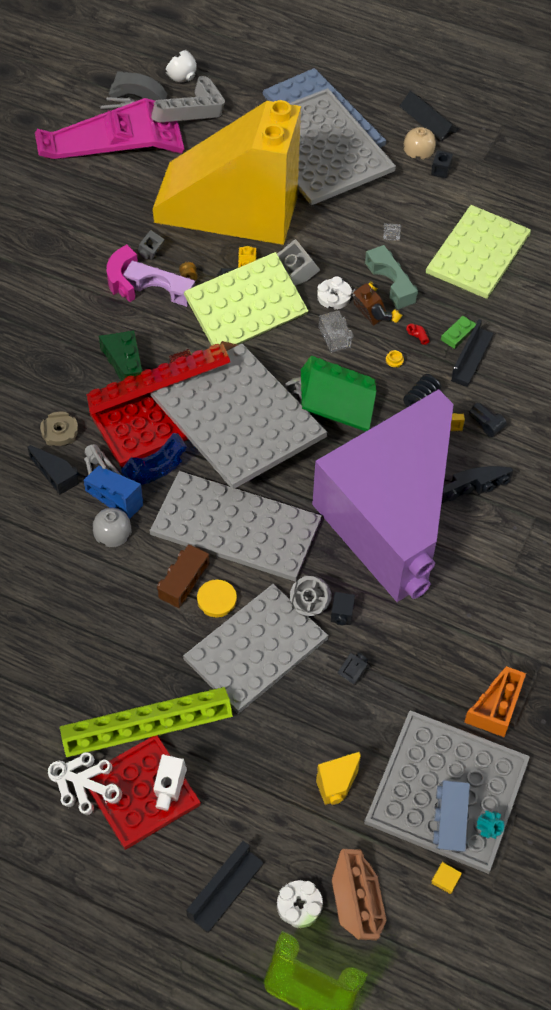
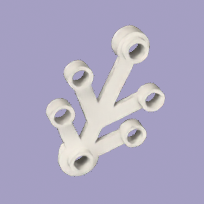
(82, 780)

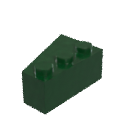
(122, 353)

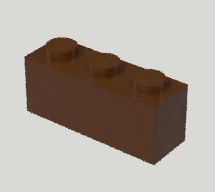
(183, 575)

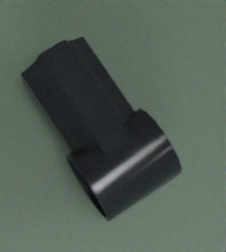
(490, 422)

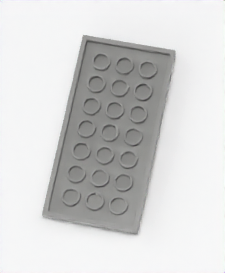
(236, 525)

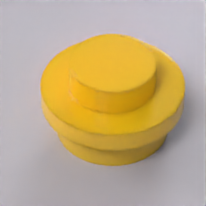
(394, 358)

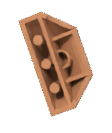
(358, 896)

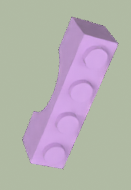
(144, 276)

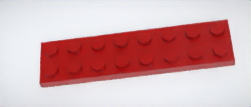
(157, 378)

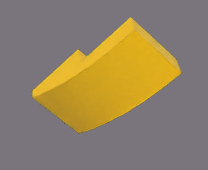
(246, 255)

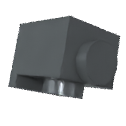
(150, 245)

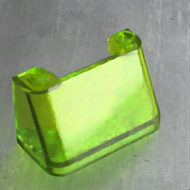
(307, 987)

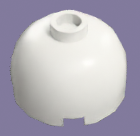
(182, 68)

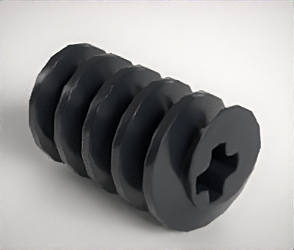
(422, 388)

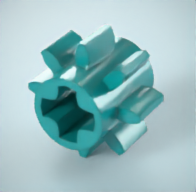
(490, 824)

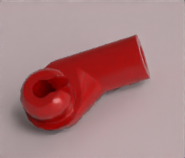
(419, 332)

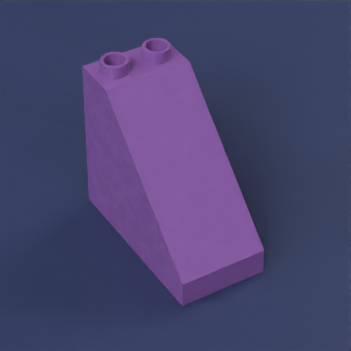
(388, 492)

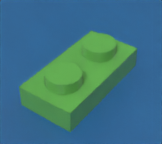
(458, 332)

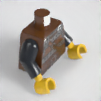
(371, 304)

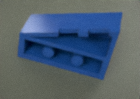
(114, 490)

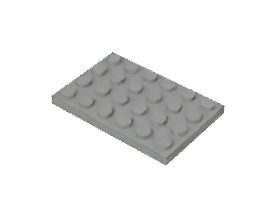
(255, 647)

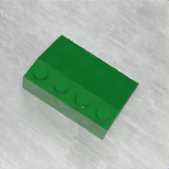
(337, 393)

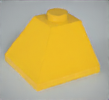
(337, 777)

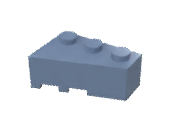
(451, 816)

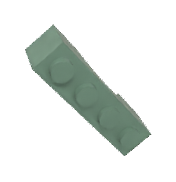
(381, 262)

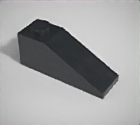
(55, 469)

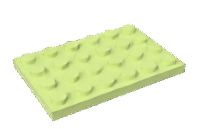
(478, 251)
(246, 301)

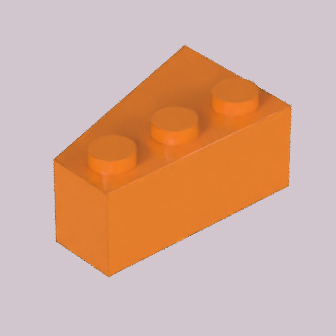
(497, 704)

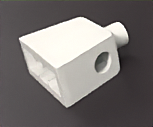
(170, 772)

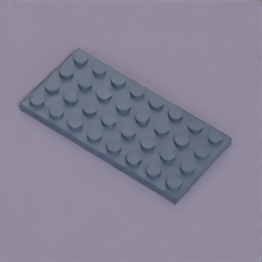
(313, 82)

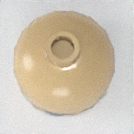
(419, 143)

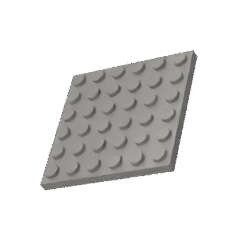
(438, 752)

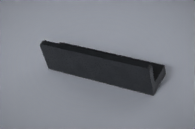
(427, 116)
(471, 355)
(224, 887)

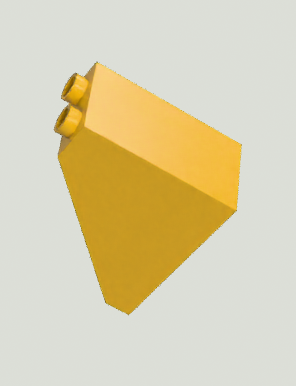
(238, 178)

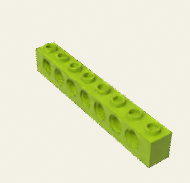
(145, 721)

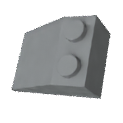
(297, 263)

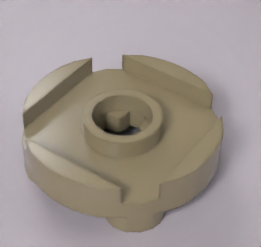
(62, 437)

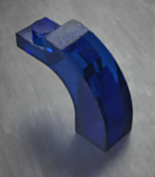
(157, 465)

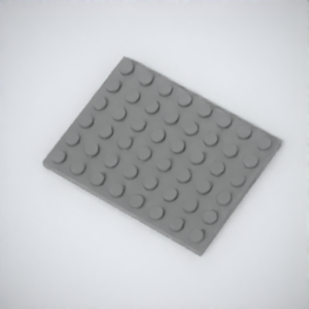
(334, 149)
(239, 417)

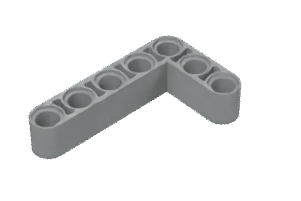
(207, 104)

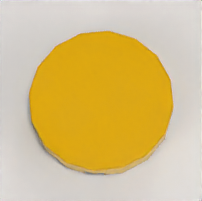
(216, 598)

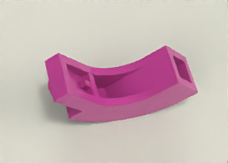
(116, 268)

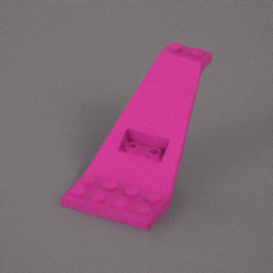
(112, 131)

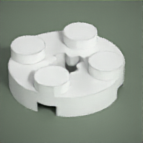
(334, 285)
(292, 914)

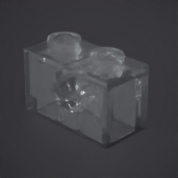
(335, 331)

